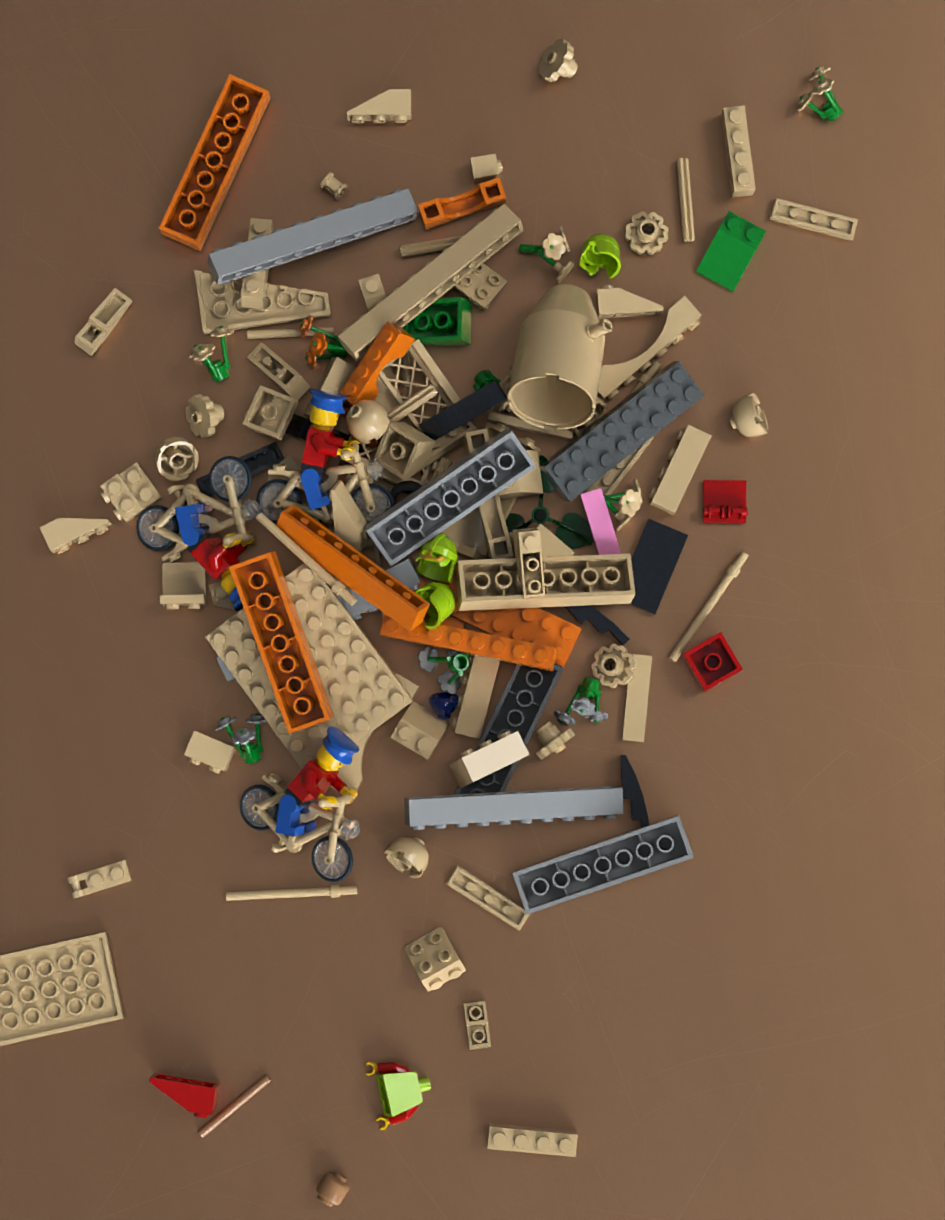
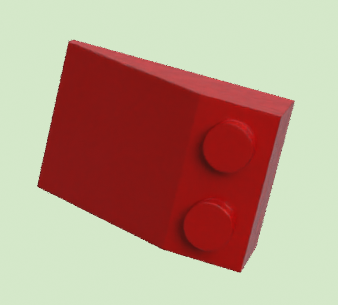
(189, 1093)

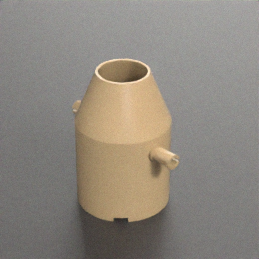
(558, 360)

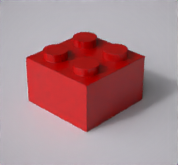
(712, 662)

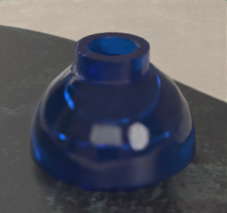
(443, 704)

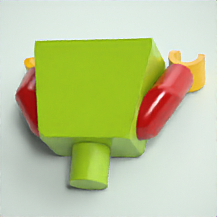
(398, 1091)

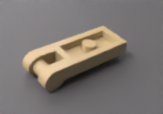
(100, 879)

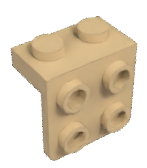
(183, 585)
(434, 959)

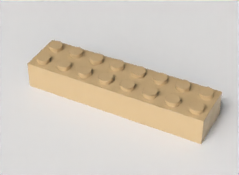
(567, 581)

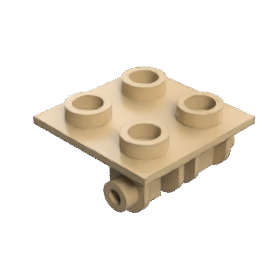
(481, 286)

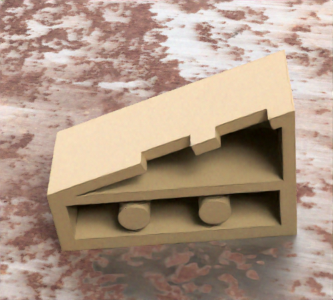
(488, 758)

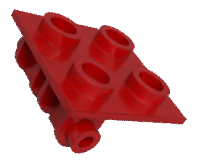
(724, 501)

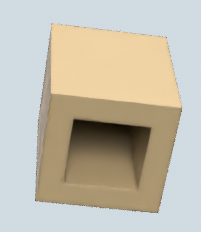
(485, 168)

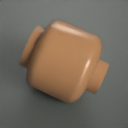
(332, 1189)

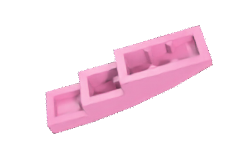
(600, 522)

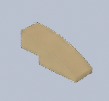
(102, 321)

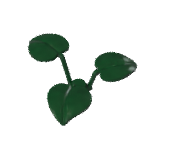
(573, 529)

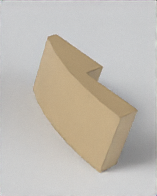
(477, 1025)

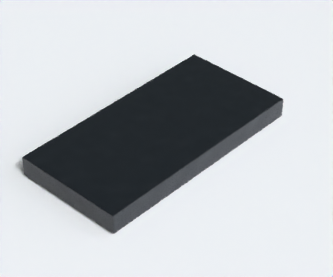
(654, 563)

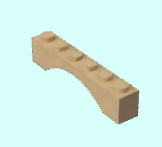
(678, 320)
(491, 512)
(352, 773)

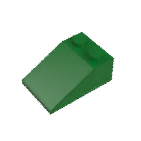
(731, 251)
(443, 323)

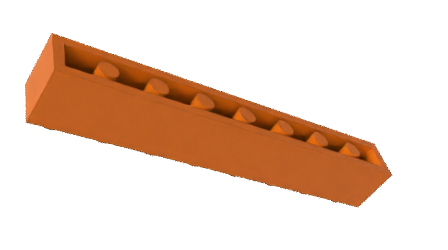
(354, 568)
(474, 643)

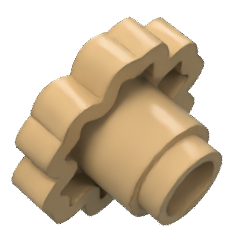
(558, 61)
(642, 242)
(203, 415)
(624, 665)
(552, 739)

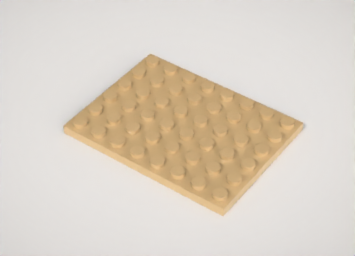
(352, 671)

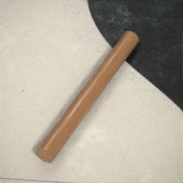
(232, 1107)

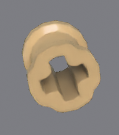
(333, 186)

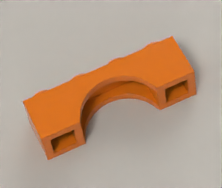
(445, 210)
(389, 344)

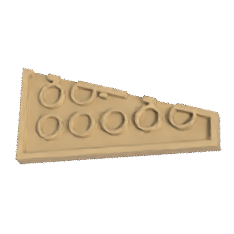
(223, 305)

